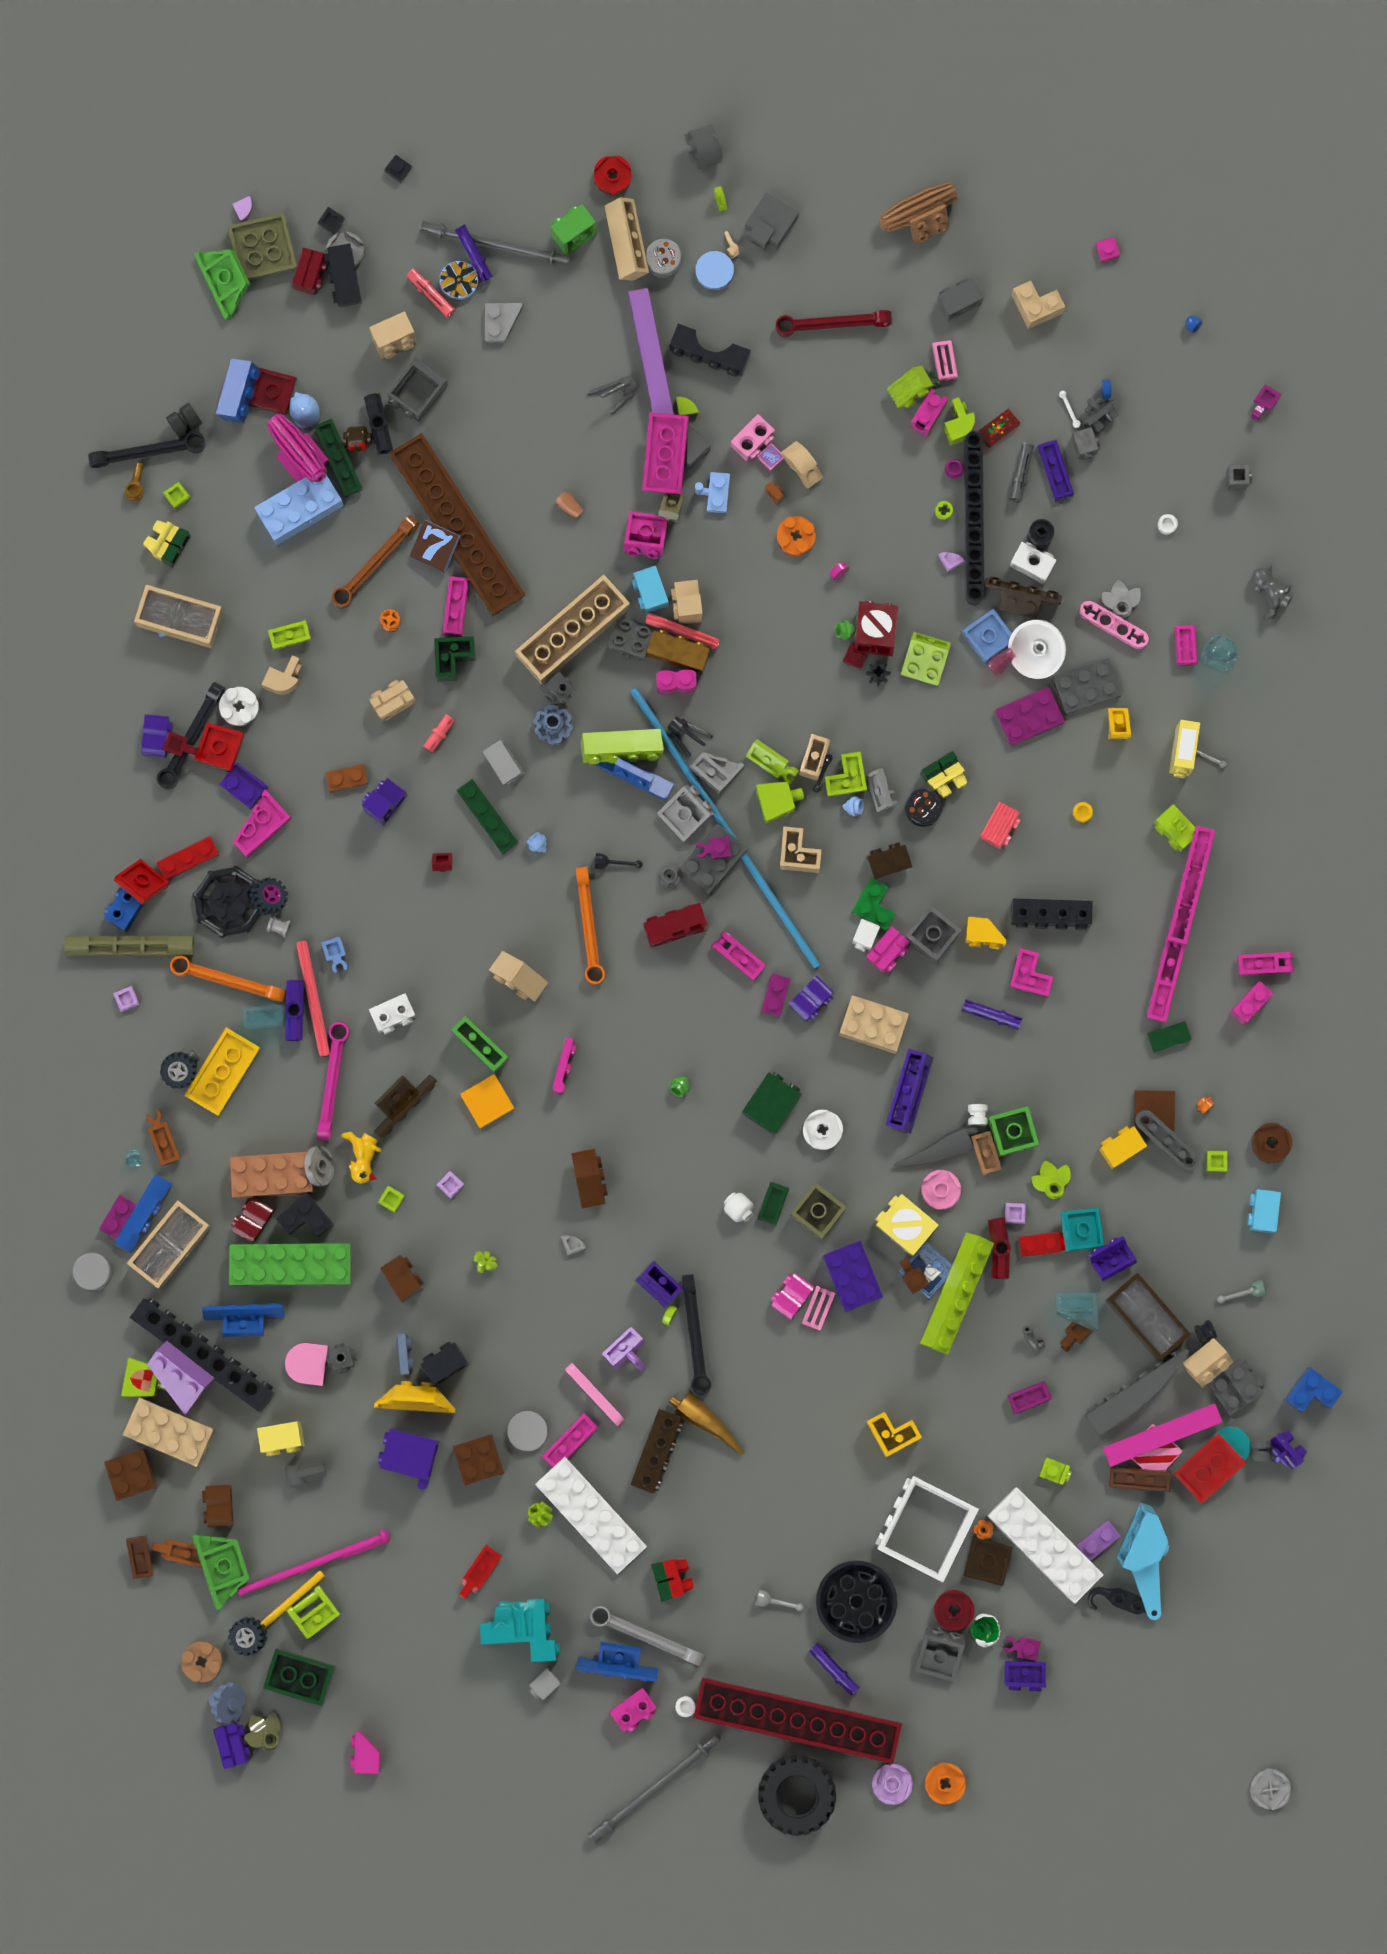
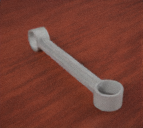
(650, 1638)

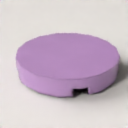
(892, 1784)

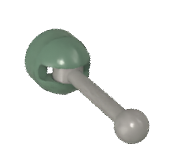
(1256, 1289)

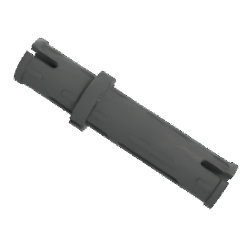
(1019, 481)

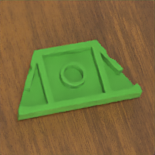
(224, 278)
(221, 1565)

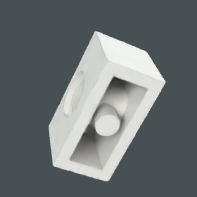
(1038, 572)

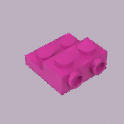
(645, 535)

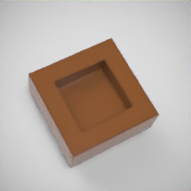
(775, 492)

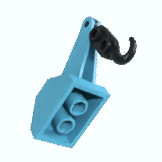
(1141, 1554)

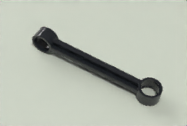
(103, 458)
(212, 698)
(694, 1331)

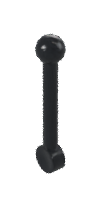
(816, 788)

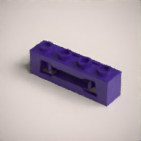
(909, 1091)

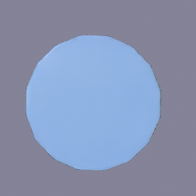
(714, 270)

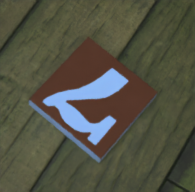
(435, 546)

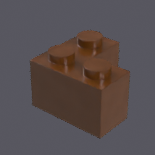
(589, 1178)
(402, 1279)

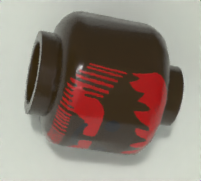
(357, 438)

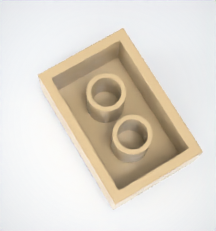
(873, 1024)

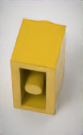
(1122, 1147)

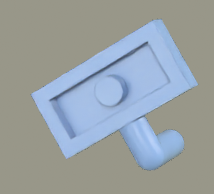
(716, 493)

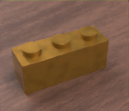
(678, 651)

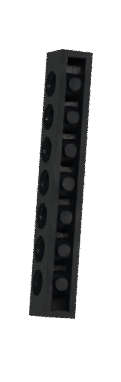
(264, 1390)

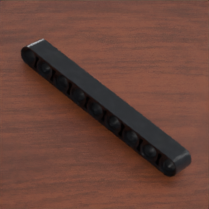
(974, 509)

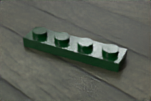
(338, 458)
(487, 816)

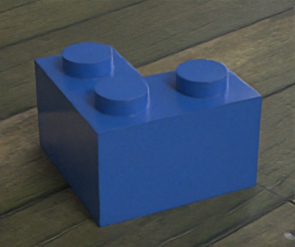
(1312, 1386)

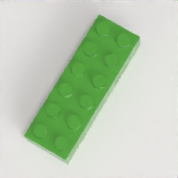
(290, 1264)

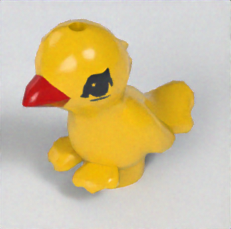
(364, 1150)

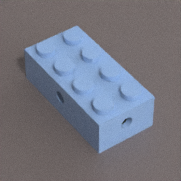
(298, 508)

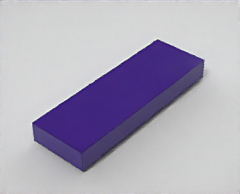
(1055, 470)

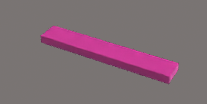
(1162, 1435)

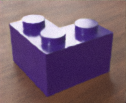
(384, 802)

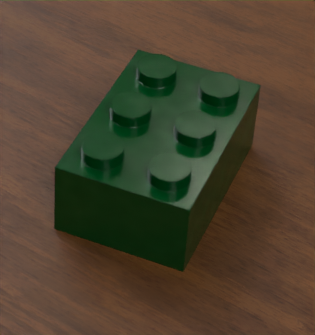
(299, 1677)

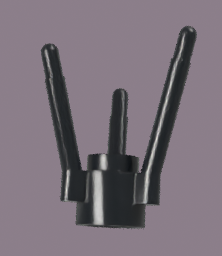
(680, 727)

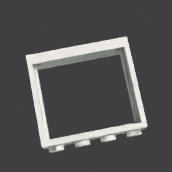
(957, 1542)

